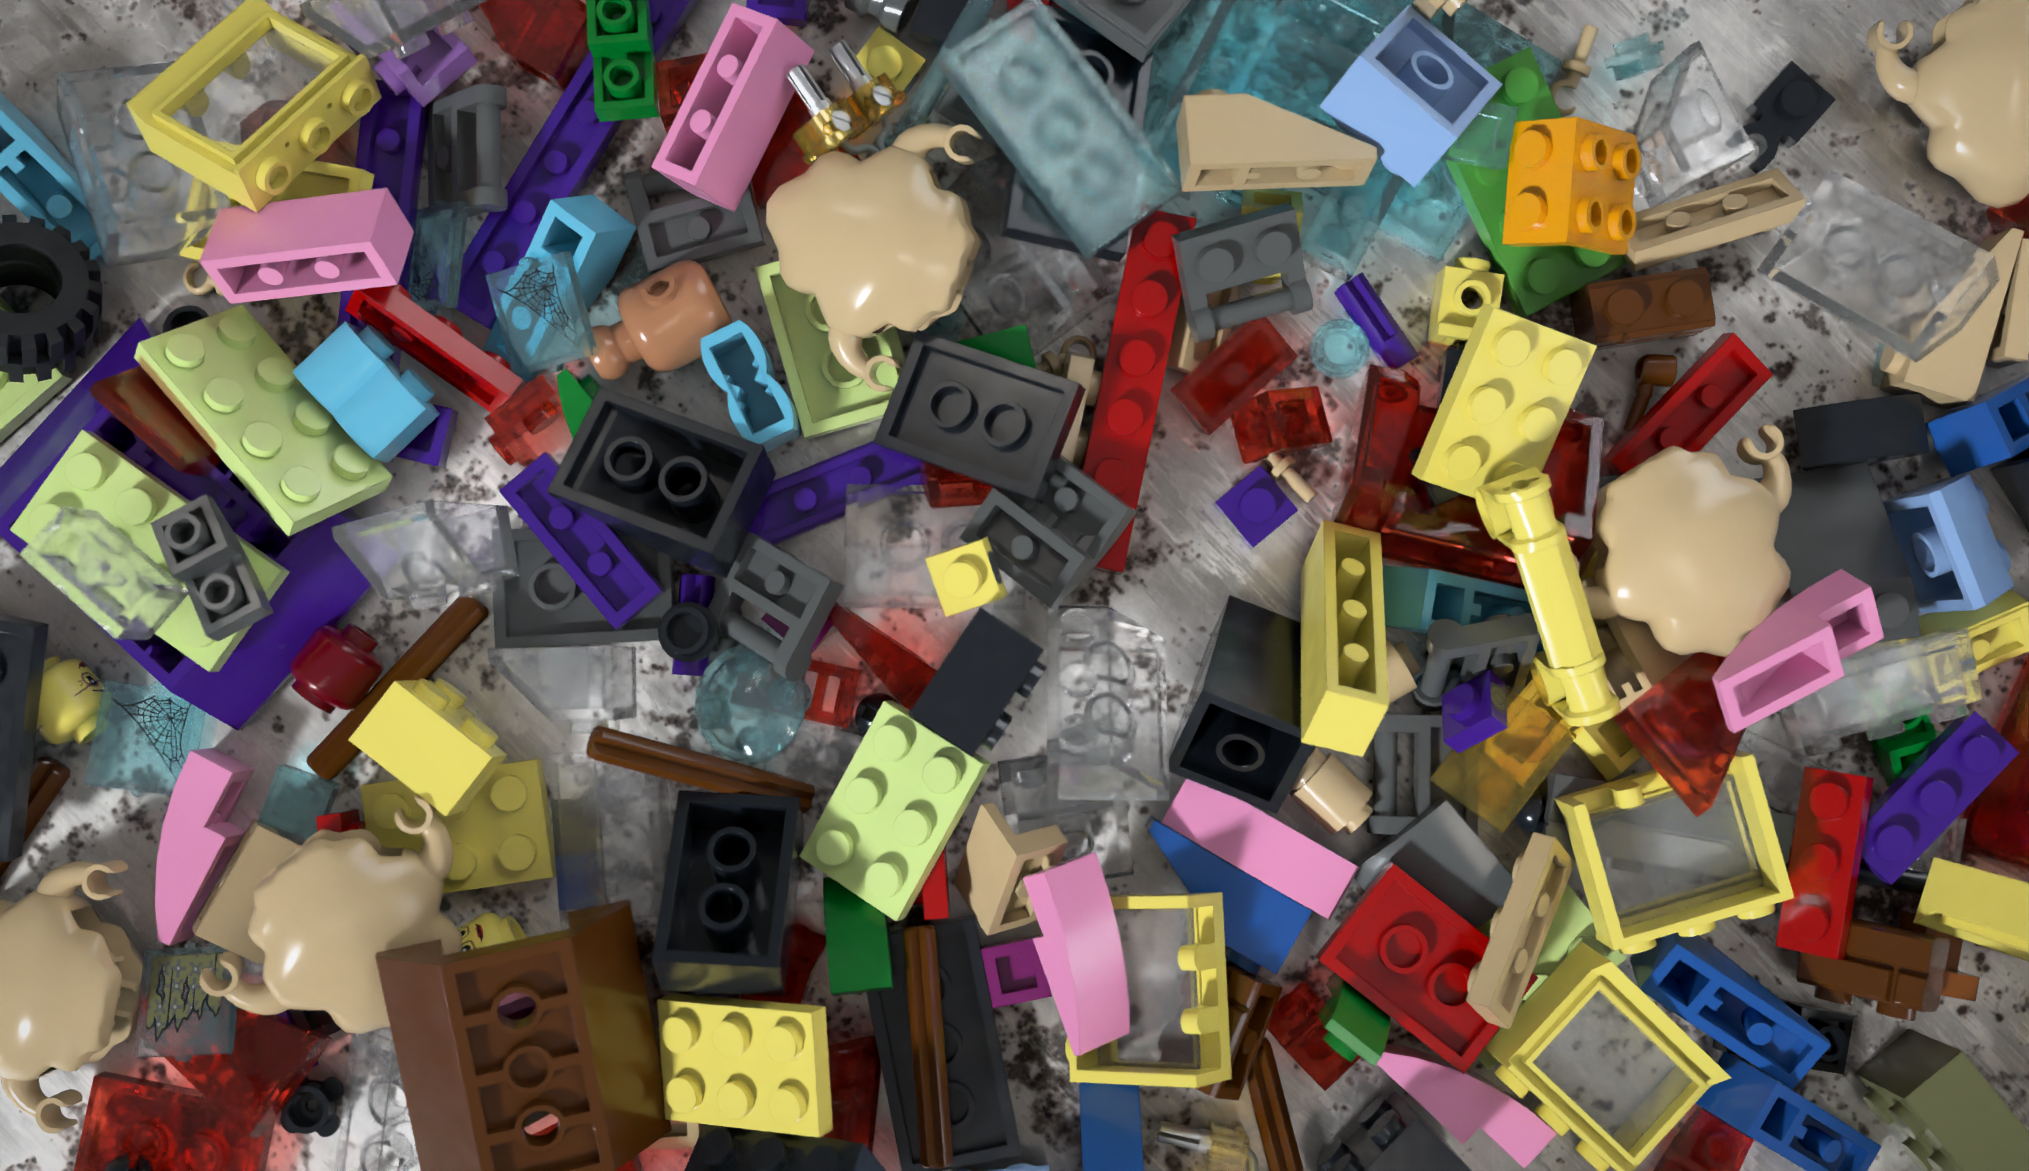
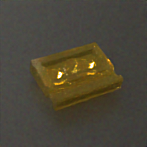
(1507, 768)

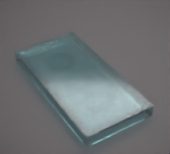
(1060, 126)

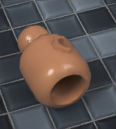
(661, 321)

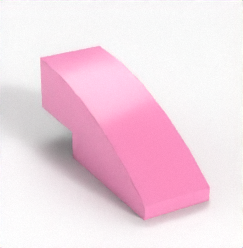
(1797, 649)
(196, 839)
(1261, 846)
(1081, 951)
(1467, 1102)

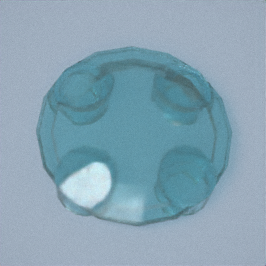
(749, 707)

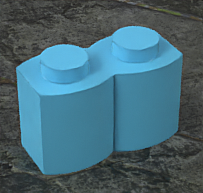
(747, 374)
(367, 390)

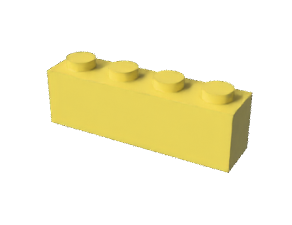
(1343, 639)

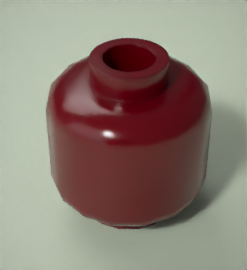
(336, 667)

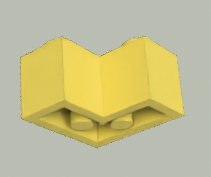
(430, 742)

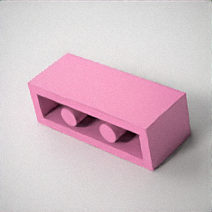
(732, 107)
(308, 246)

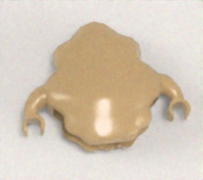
(1969, 95)
(876, 242)
(1693, 546)
(330, 914)
(63, 986)

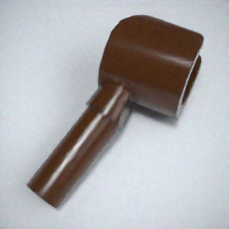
(1649, 372)

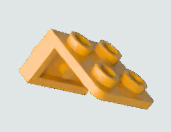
(1571, 185)

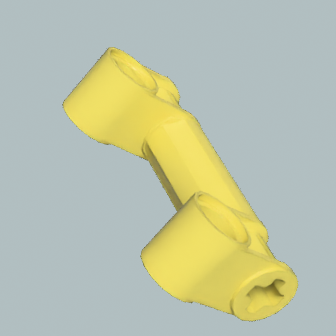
(1571, 666)

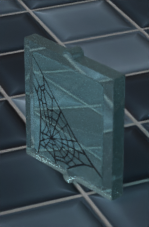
(438, 255)
(542, 314)
(142, 738)

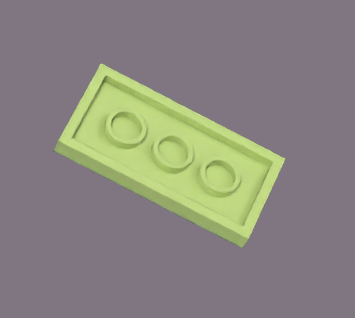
(261, 418)
(130, 498)

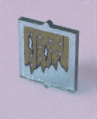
(175, 1010)

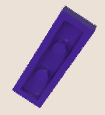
(583, 546)
(1932, 794)

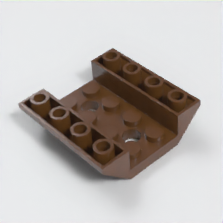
(578, 1055)

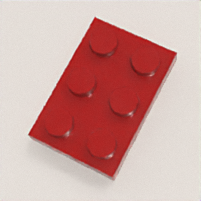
(1414, 964)

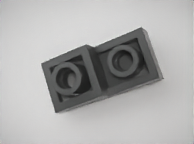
(213, 566)

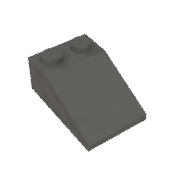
(1842, 524)

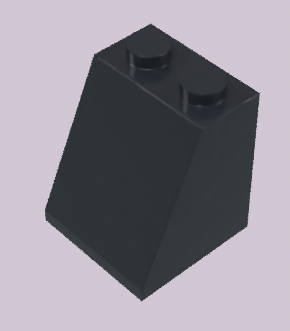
(1245, 709)

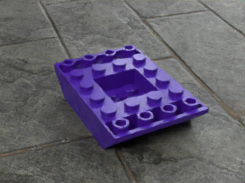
(315, 593)

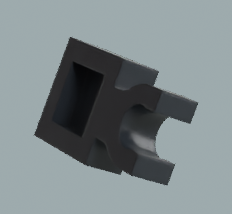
(1784, 112)

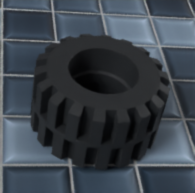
(68, 325)

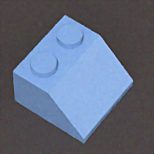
(1410, 95)
(1950, 545)

